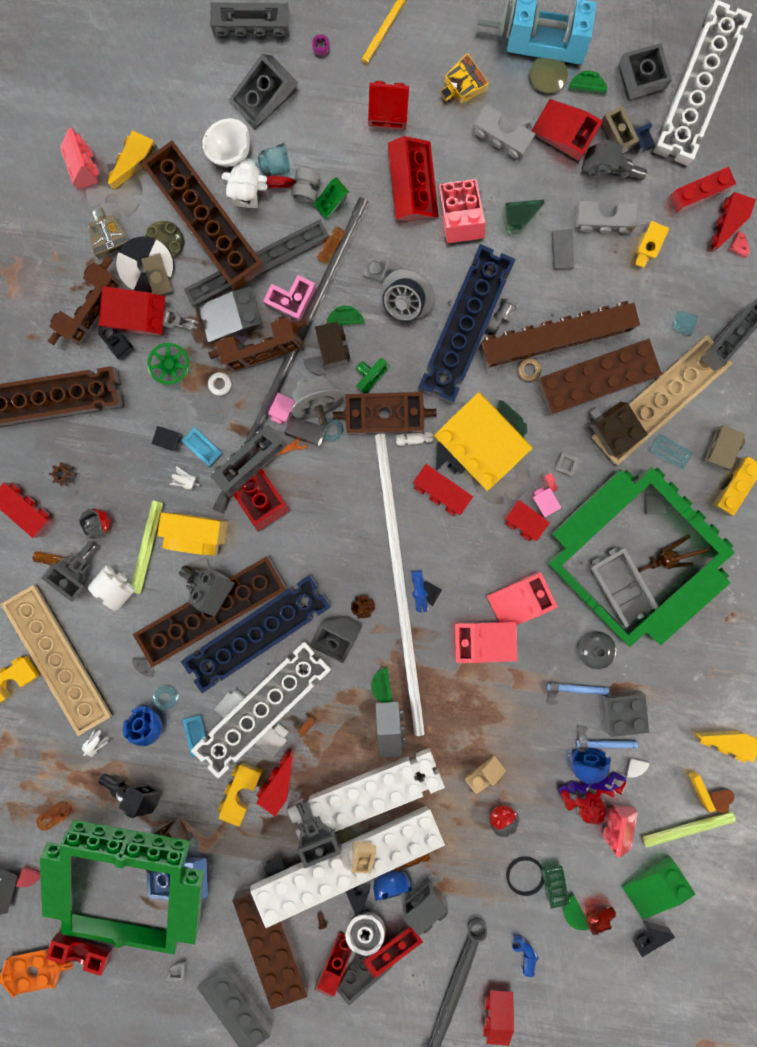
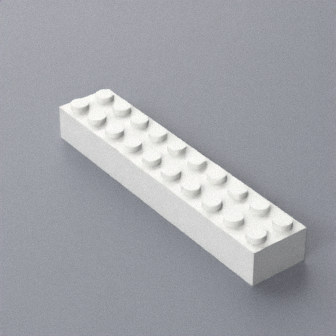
(303, 888)

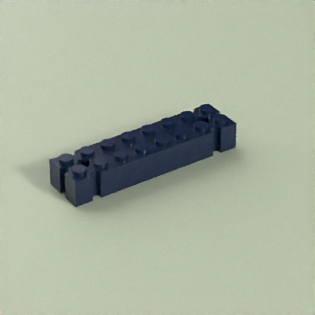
(466, 323)
(255, 634)

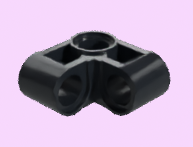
(116, 342)

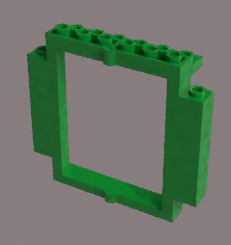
(601, 509)
(123, 849)

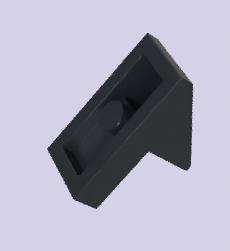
(444, 455)
(358, 898)
(658, 936)

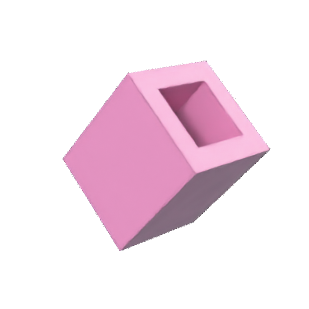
(281, 409)
(545, 501)

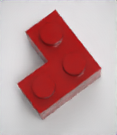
(500, 1020)

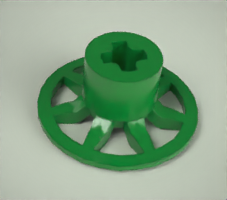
(168, 364)

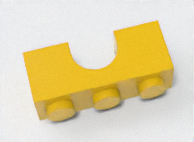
(733, 495)
(22, 671)
(233, 809)

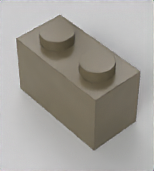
(620, 128)
(725, 448)

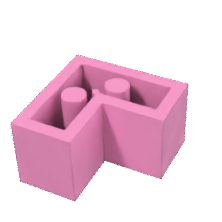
(293, 302)

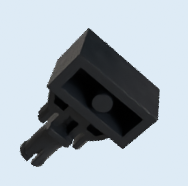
(134, 800)

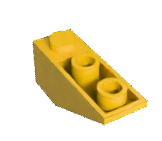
(128, 162)
(735, 742)

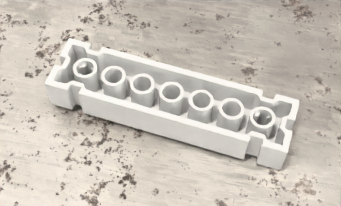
(702, 83)
(260, 709)
(372, 792)

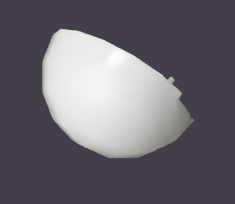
(226, 142)

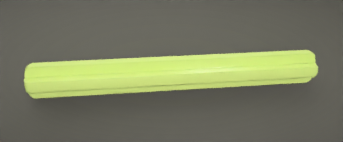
(146, 546)
(689, 829)

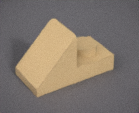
(485, 775)
(363, 857)

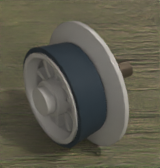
(407, 295)

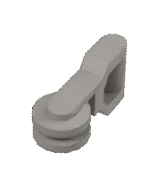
(190, 324)

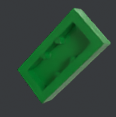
(331, 197)
(371, 375)

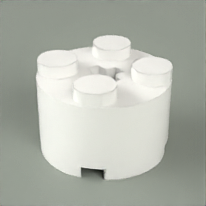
(111, 588)
(361, 943)

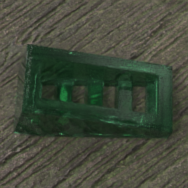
(561, 878)

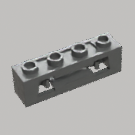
(249, 18)
(732, 337)
(225, 476)

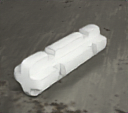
(414, 438)

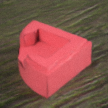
(740, 245)
(550, 482)
(28, 877)

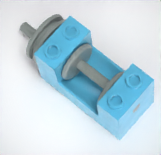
(544, 32)

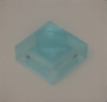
(685, 322)

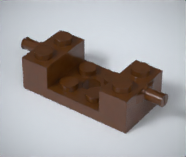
(85, 315)
(237, 356)
(405, 408)

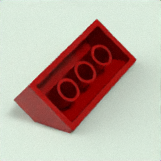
(413, 179)

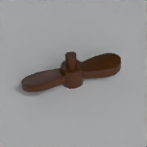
(654, 564)

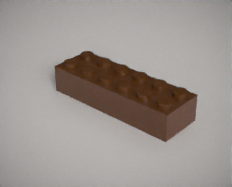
(599, 377)
(272, 954)

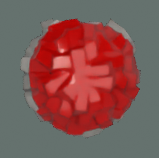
(594, 814)

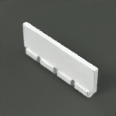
(271, 740)

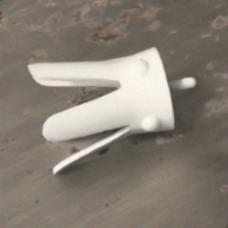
(187, 481)
(91, 746)

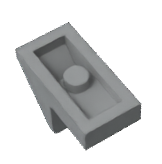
(379, 270)

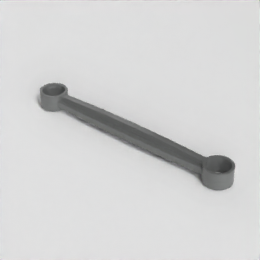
(457, 984)

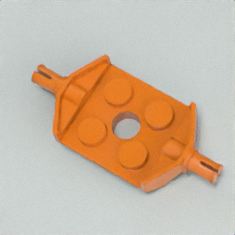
(18, 979)

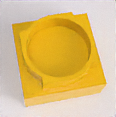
(192, 533)

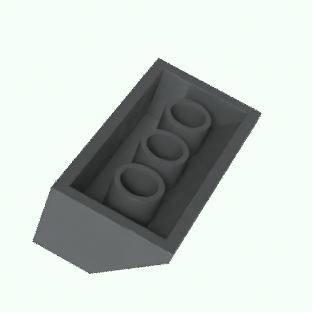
(235, 1008)

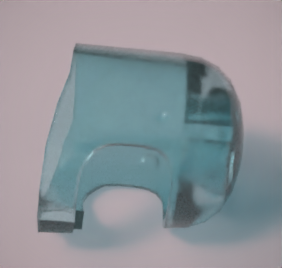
(274, 161)

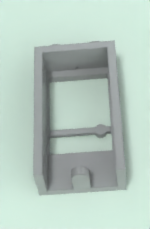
(635, 607)

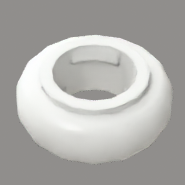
(213, 378)

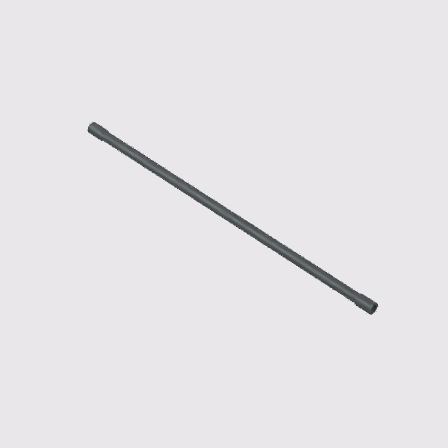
(357, 214)

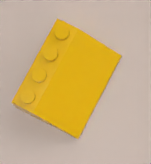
(483, 441)

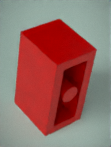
(526, 520)

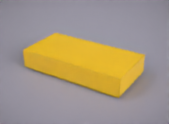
(701, 792)

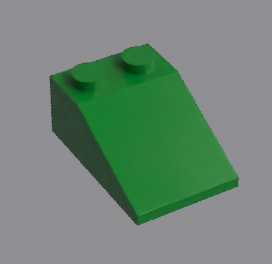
(658, 888)

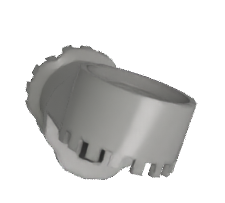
(502, 315)

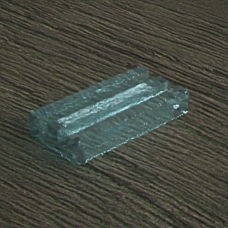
(657, 444)

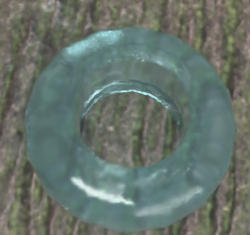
(339, 430)
(156, 698)

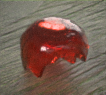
(599, 918)

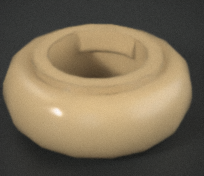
(529, 378)

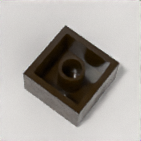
(331, 345)
(618, 429)

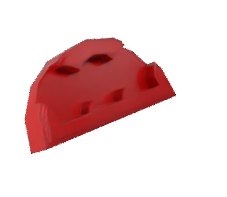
(280, 182)

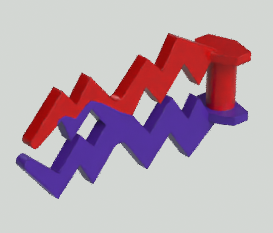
(599, 787)

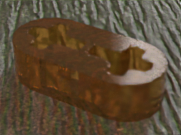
(52, 812)

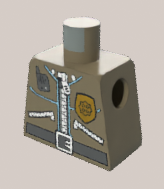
(106, 234)

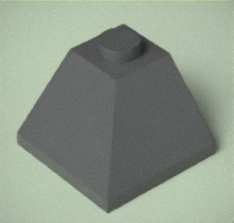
(336, 638)

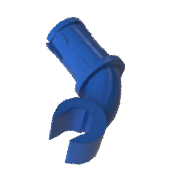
(419, 591)
(529, 955)

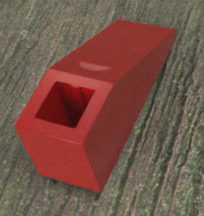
(736, 212)
(334, 967)

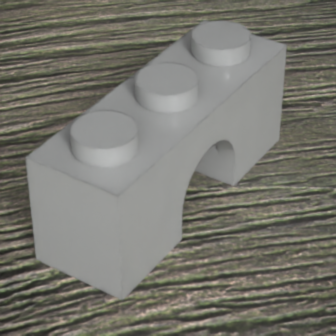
(487, 127)
(589, 218)

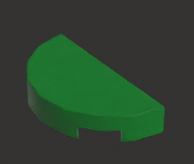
(588, 82)
(346, 316)
(381, 686)
(574, 914)

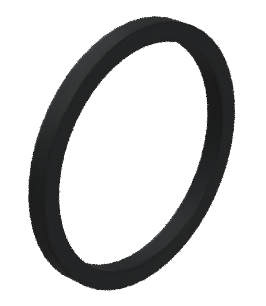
(508, 873)

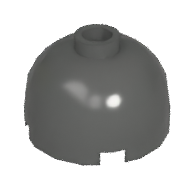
(596, 650)

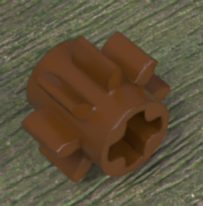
(68, 474)
(363, 606)

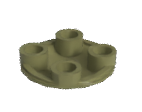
(548, 75)
(167, 234)

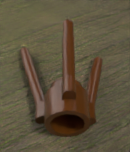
(670, 558)

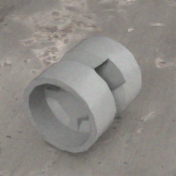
(306, 181)

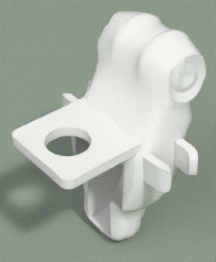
(244, 183)

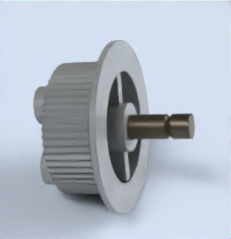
(315, 399)

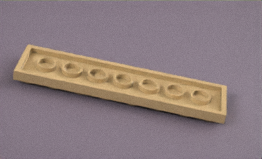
(670, 393)
(56, 660)

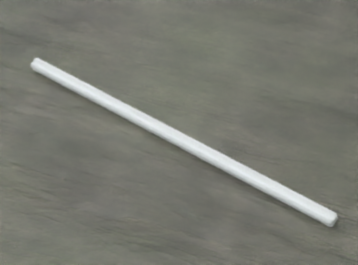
(399, 584)

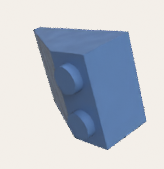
(159, 883)

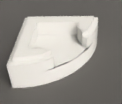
(636, 767)

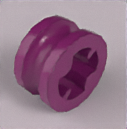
(320, 38)

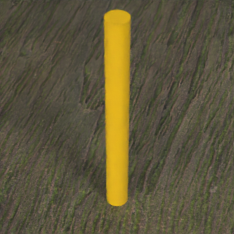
(382, 31)

